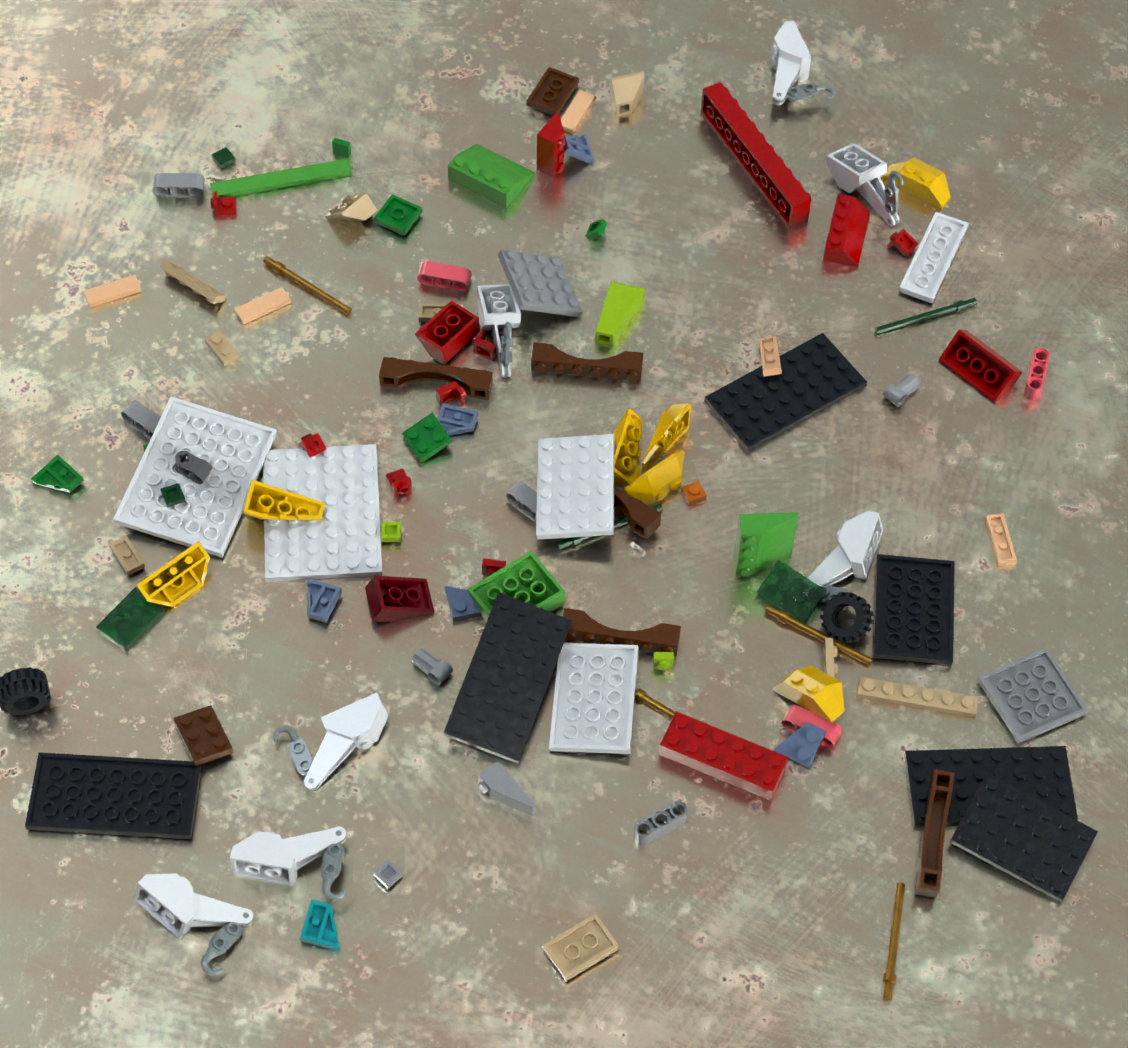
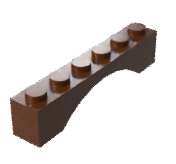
(621, 366)
(400, 372)
(641, 517)
(654, 639)
(933, 833)

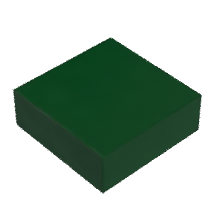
(223, 158)
(172, 495)

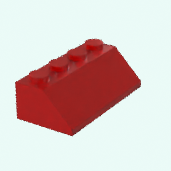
(846, 231)
(980, 365)

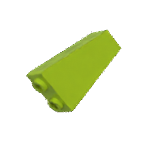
(617, 312)

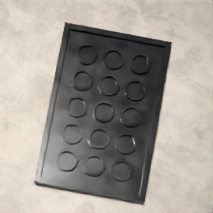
(914, 609)
(1024, 837)

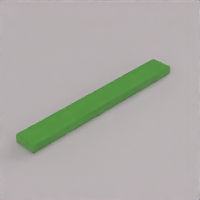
(282, 178)

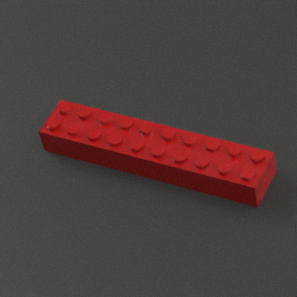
(756, 155)

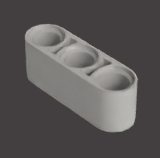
(178, 185)
(141, 418)
(524, 499)
(666, 815)

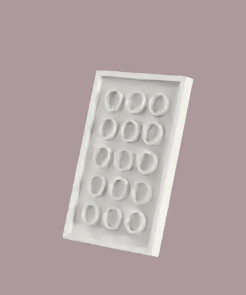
(575, 486)
(594, 698)

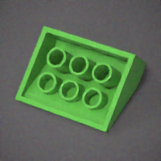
(489, 174)
(763, 541)
(522, 579)

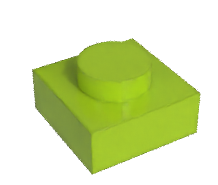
(391, 532)
(663, 660)

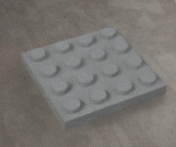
(539, 283)
(1032, 695)

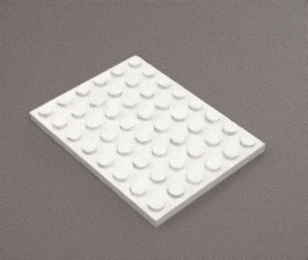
(210, 509)
(347, 536)

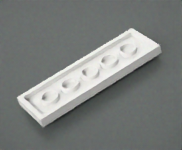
(933, 257)

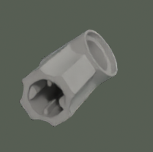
(899, 392)
(435, 669)

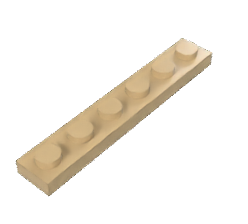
(917, 697)

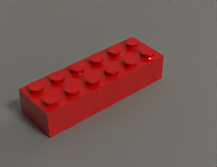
(723, 755)

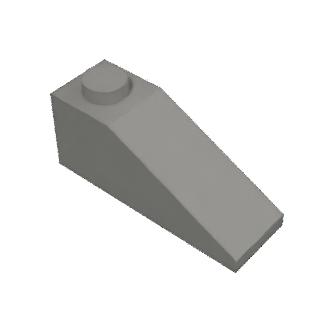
(504, 789)

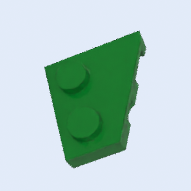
(58, 476)

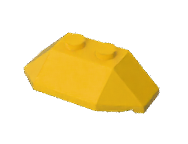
(921, 181)
(658, 480)
(176, 577)
(813, 691)

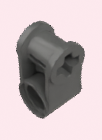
(192, 467)

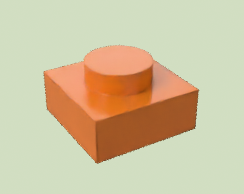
(693, 493)

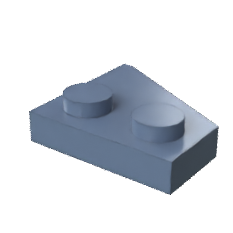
(578, 148)
(457, 419)
(321, 599)
(461, 604)
(802, 744)

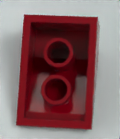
(398, 598)

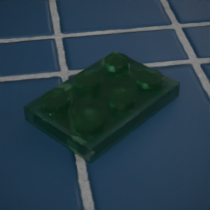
(791, 591)
(129, 620)

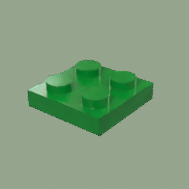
(398, 214)
(427, 437)

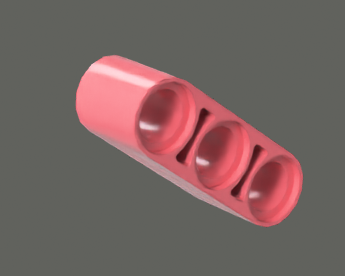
(444, 276)
(1037, 374)
(798, 716)

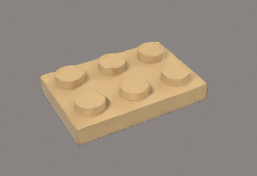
(580, 947)

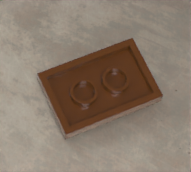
(552, 91)
(203, 735)

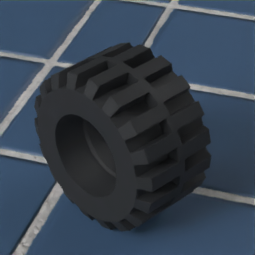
(862, 621)
(24, 691)

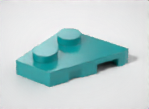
(320, 926)

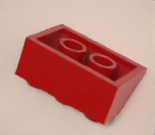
(551, 147)
(448, 332)

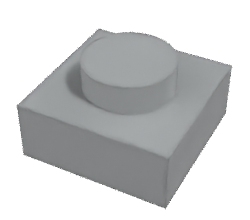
(388, 873)

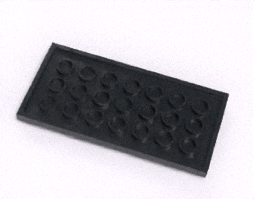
(765, 406)
(507, 678)
(1035, 770)
(113, 795)

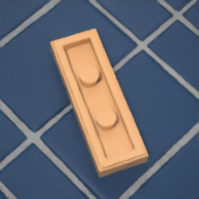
(577, 111)
(112, 291)
(262, 305)
(770, 356)
(1000, 540)

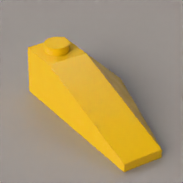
(670, 427)
(627, 449)
(275, 503)

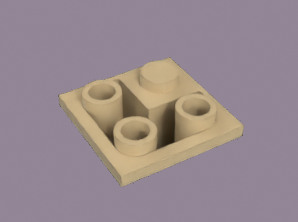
(626, 92)
(352, 208)

